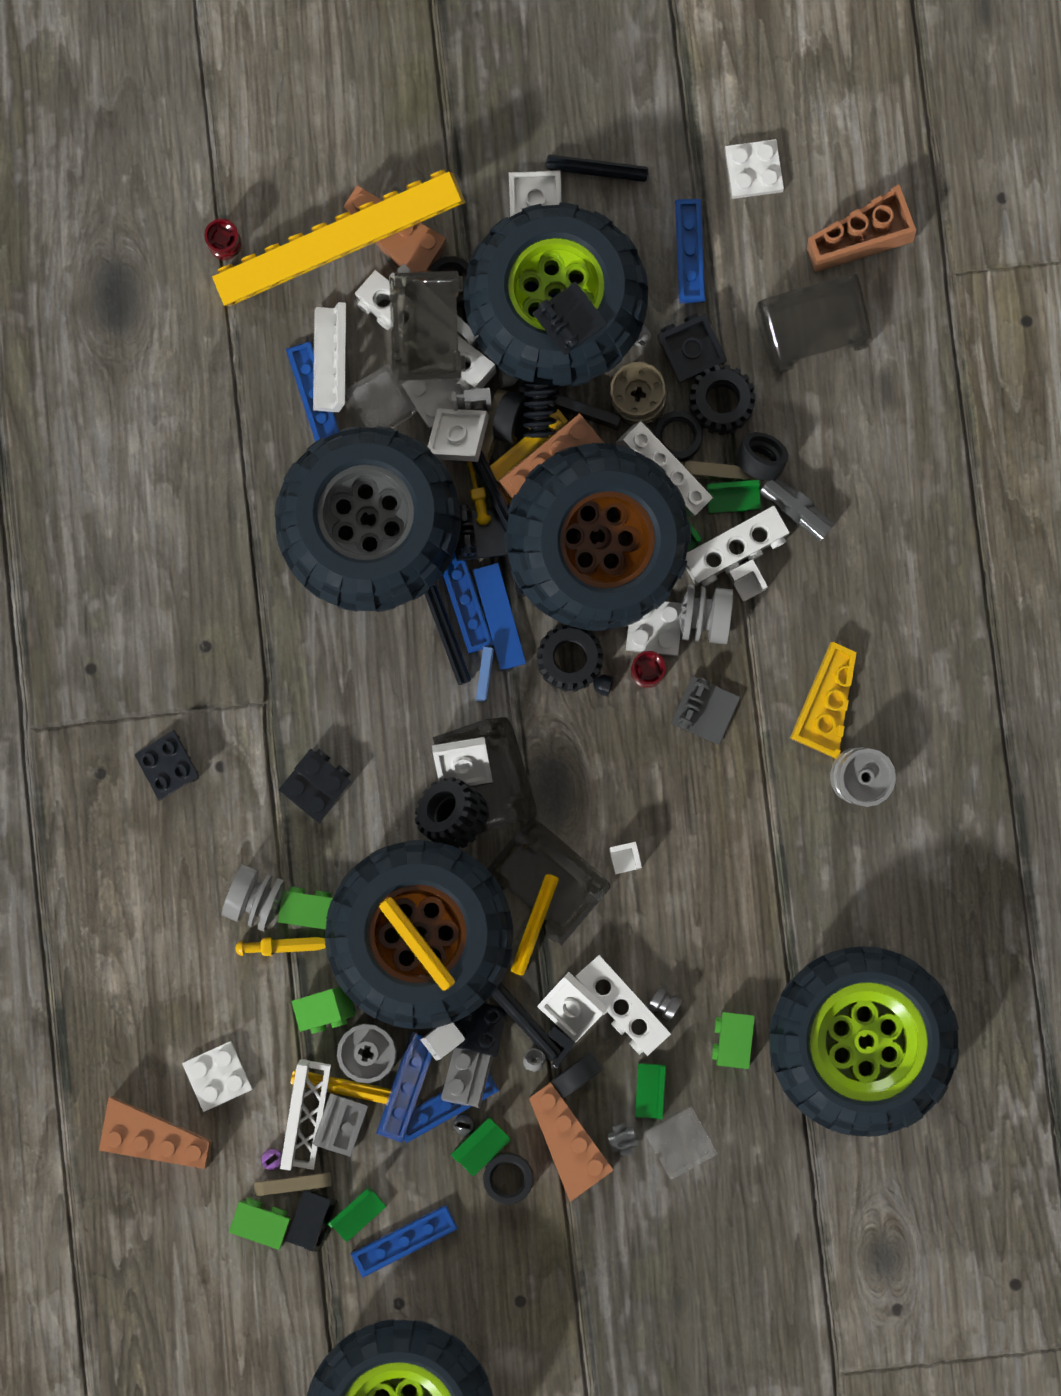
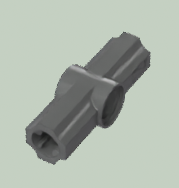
(797, 508)

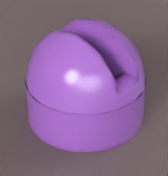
(267, 1155)

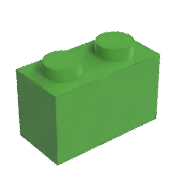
(304, 909)
(323, 1008)
(734, 1040)
(260, 1223)

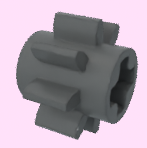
(622, 1140)

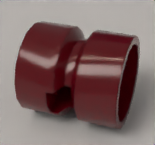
(222, 239)
(648, 669)

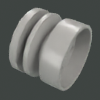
(707, 614)
(253, 898)

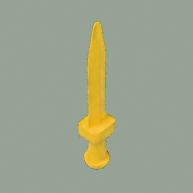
(478, 497)
(268, 946)

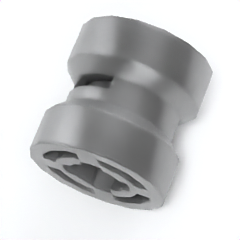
(665, 1003)

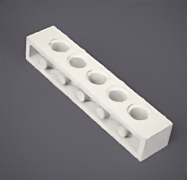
(377, 289)

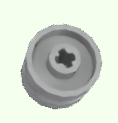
(878, 778)
(351, 1053)

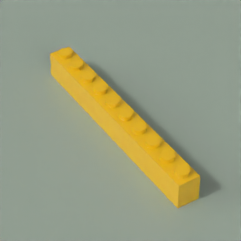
(339, 238)

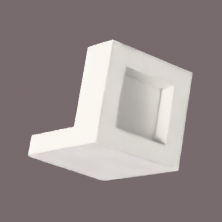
(747, 580)
(625, 858)
(442, 1040)

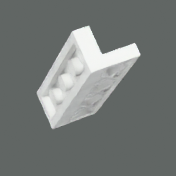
(329, 358)
(295, 1112)

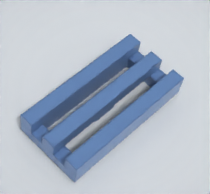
(485, 674)

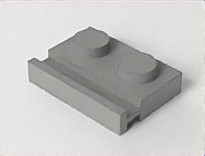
(473, 399)
(466, 1078)
(340, 1125)

